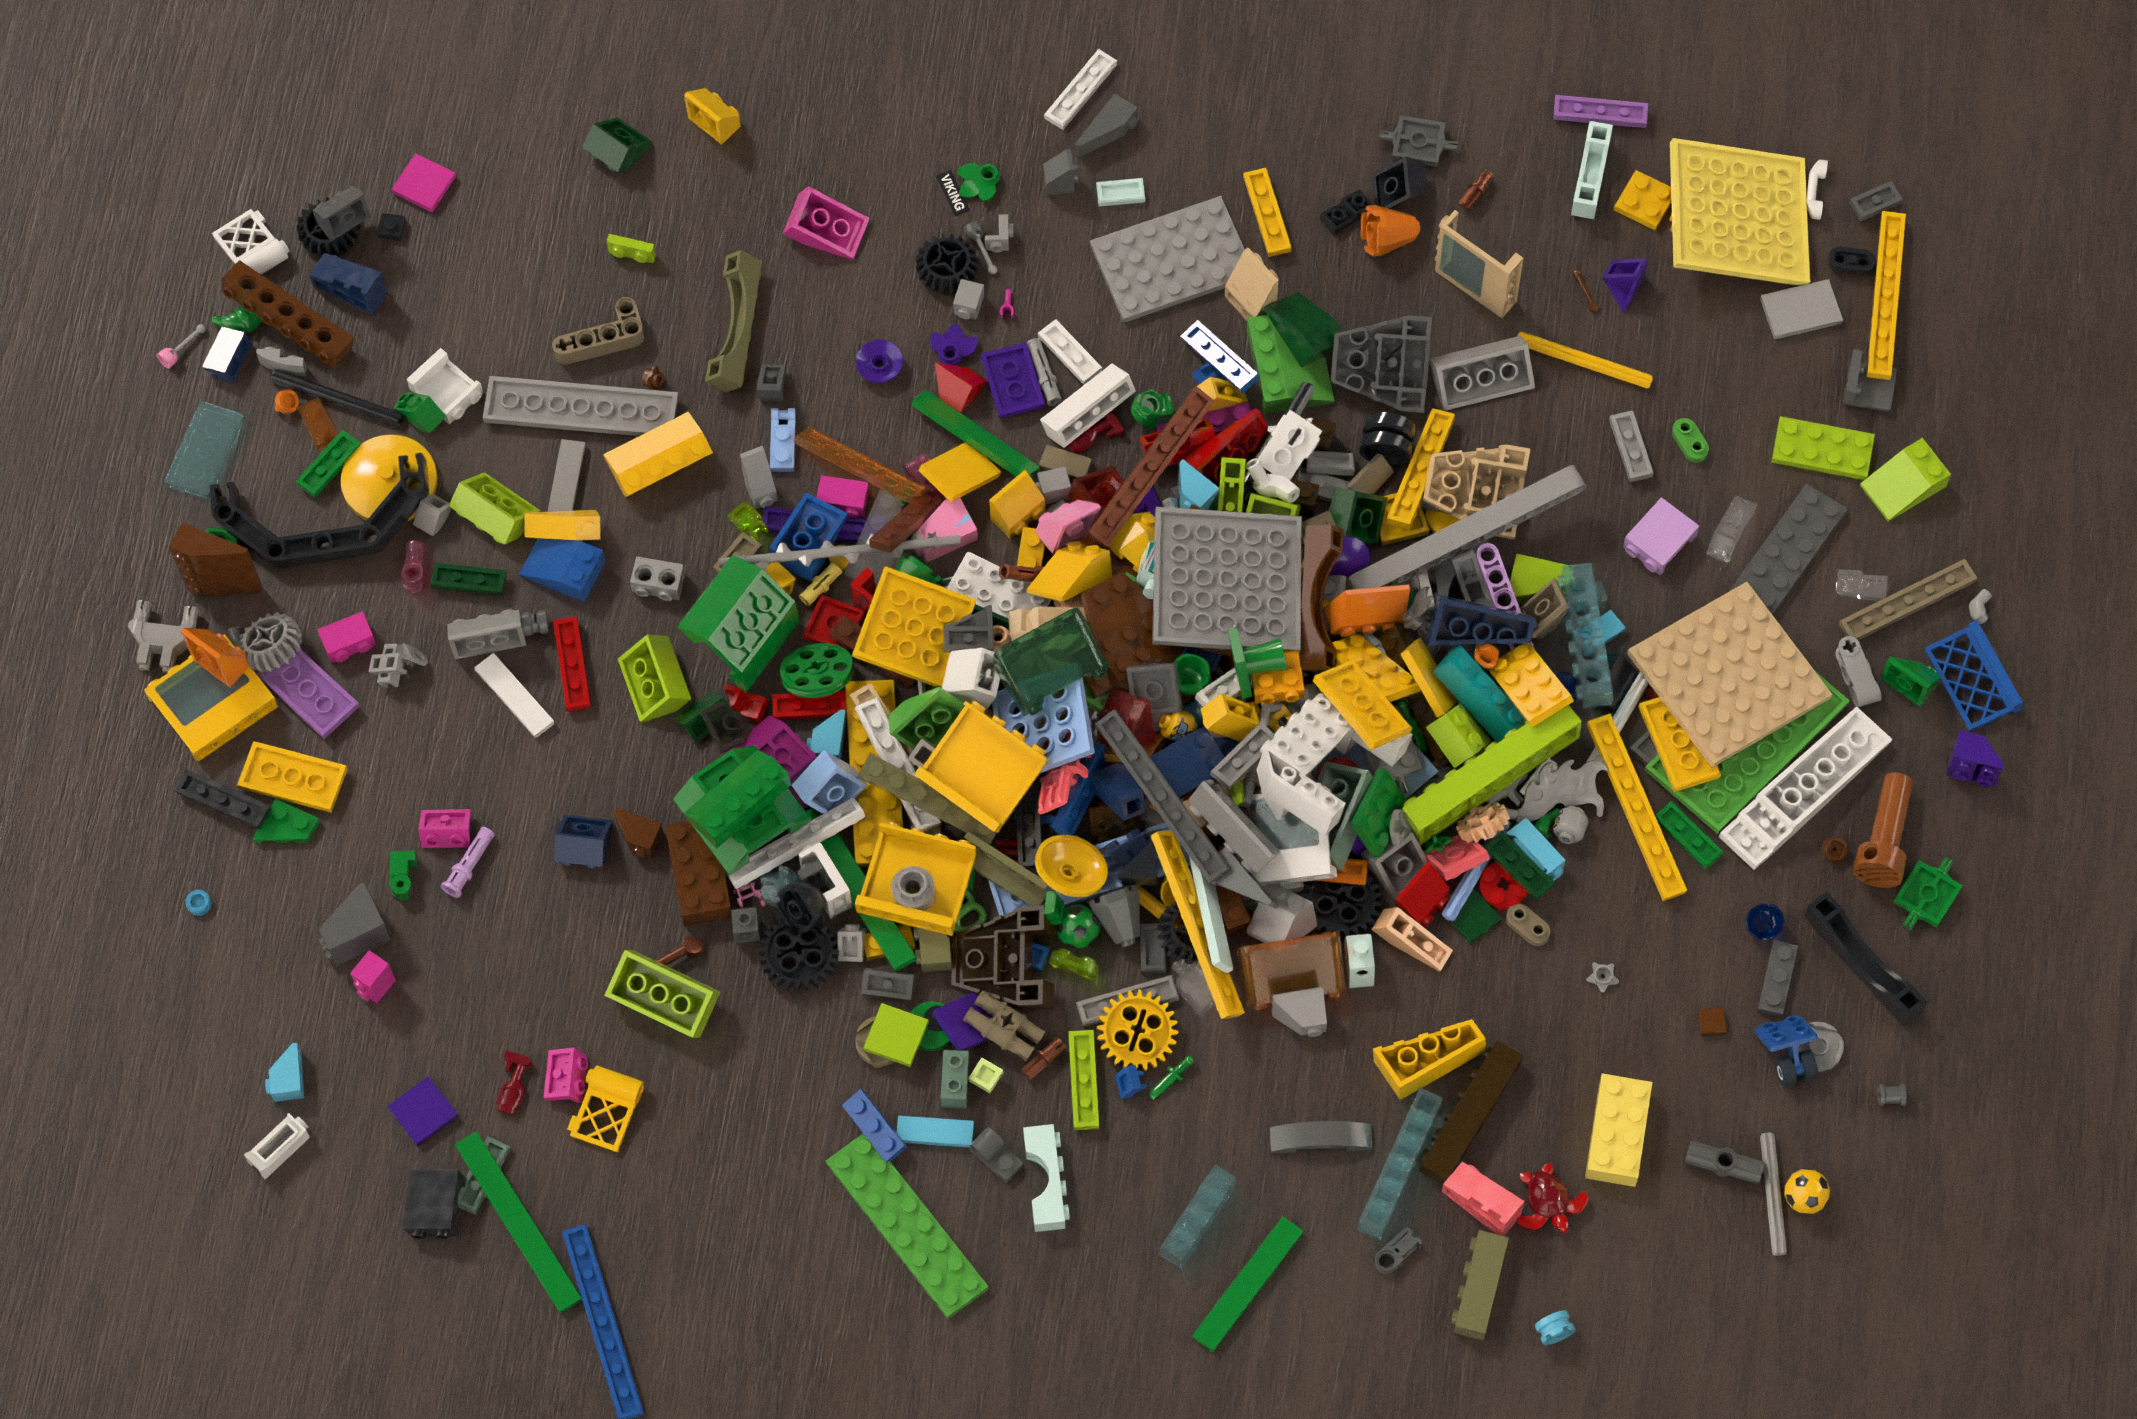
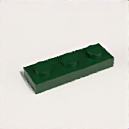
(468, 579)
(1519, 866)

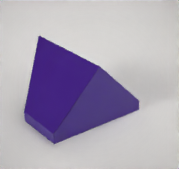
(1624, 279)

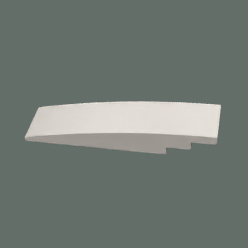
(1804, 788)

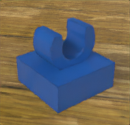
(1204, 373)
(1129, 1082)

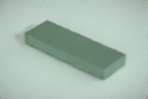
(471, 1195)

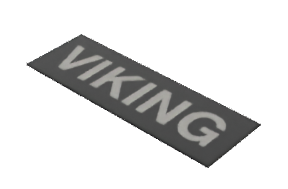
(951, 192)

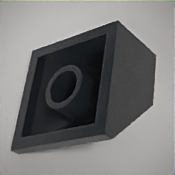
(1398, 182)

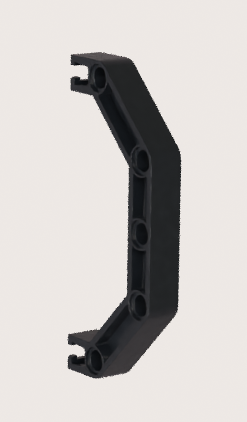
(344, 541)

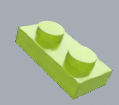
(631, 248)

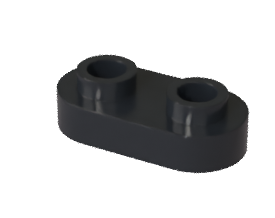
(1851, 258)

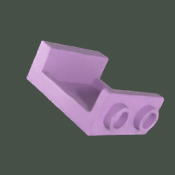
(1660, 536)

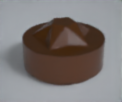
(1834, 849)

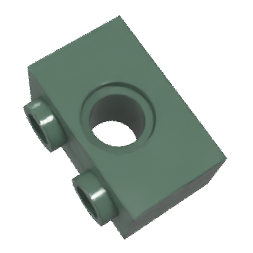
(955, 1079)

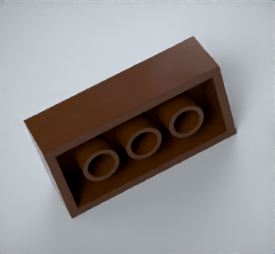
(697, 876)

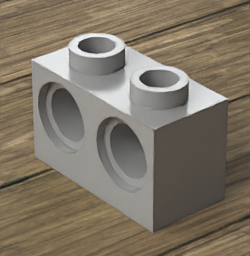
(659, 572)

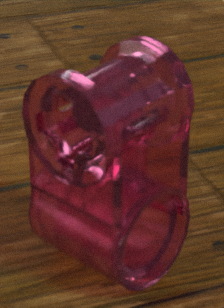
(911, 469)

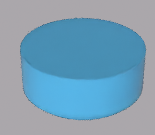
(198, 902)

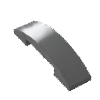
(1319, 1135)

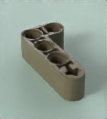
(598, 334)

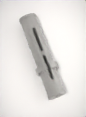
(1047, 380)

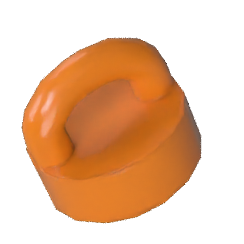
(286, 401)
(1486, 655)

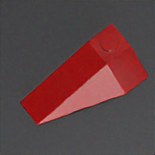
(1233, 442)

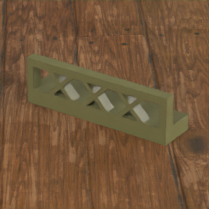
(1007, 873)

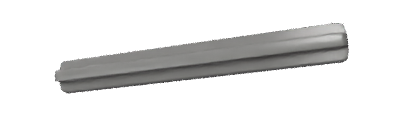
(1773, 1194)

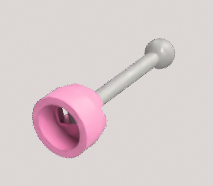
(169, 356)

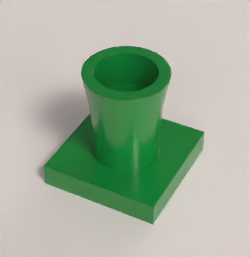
(1255, 659)

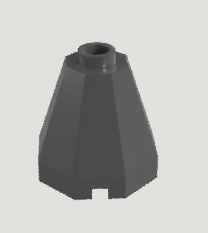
(1119, 915)

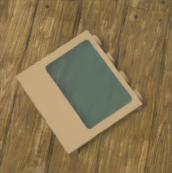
(1476, 271)

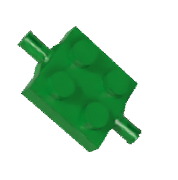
(1928, 893)

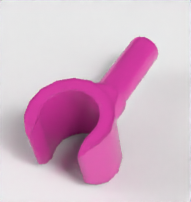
(1007, 305)

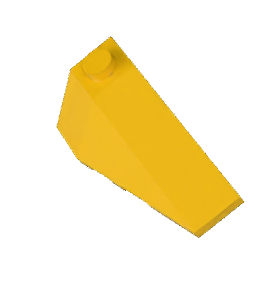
(1134, 538)

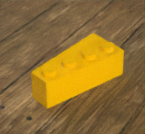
(1430, 1056)

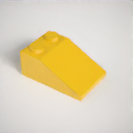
(1072, 572)

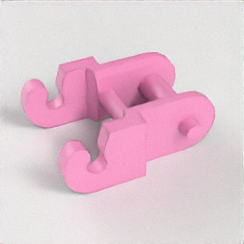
(756, 893)

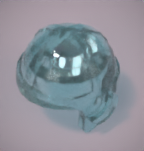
(774, 882)

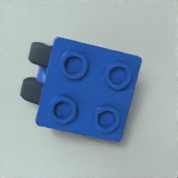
(1788, 1035)

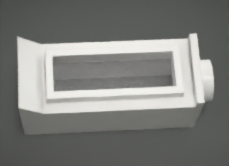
(278, 1145)

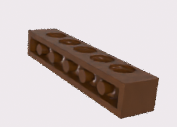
(281, 303)

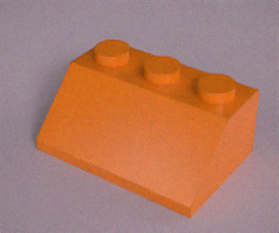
(1367, 610)

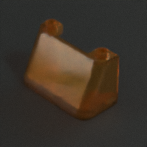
(1291, 967)

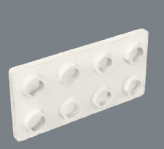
(981, 581)

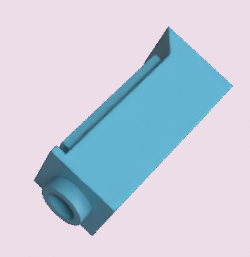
(1537, 848)

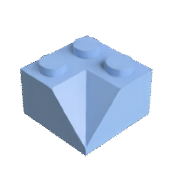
(828, 783)

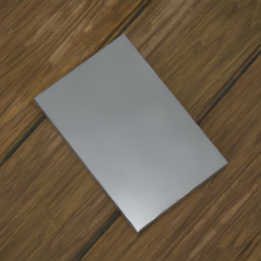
(1801, 309)

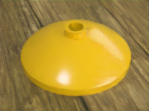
(1071, 865)

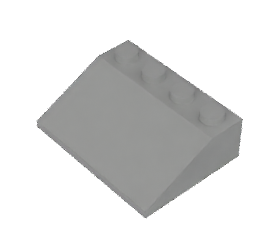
(1233, 825)

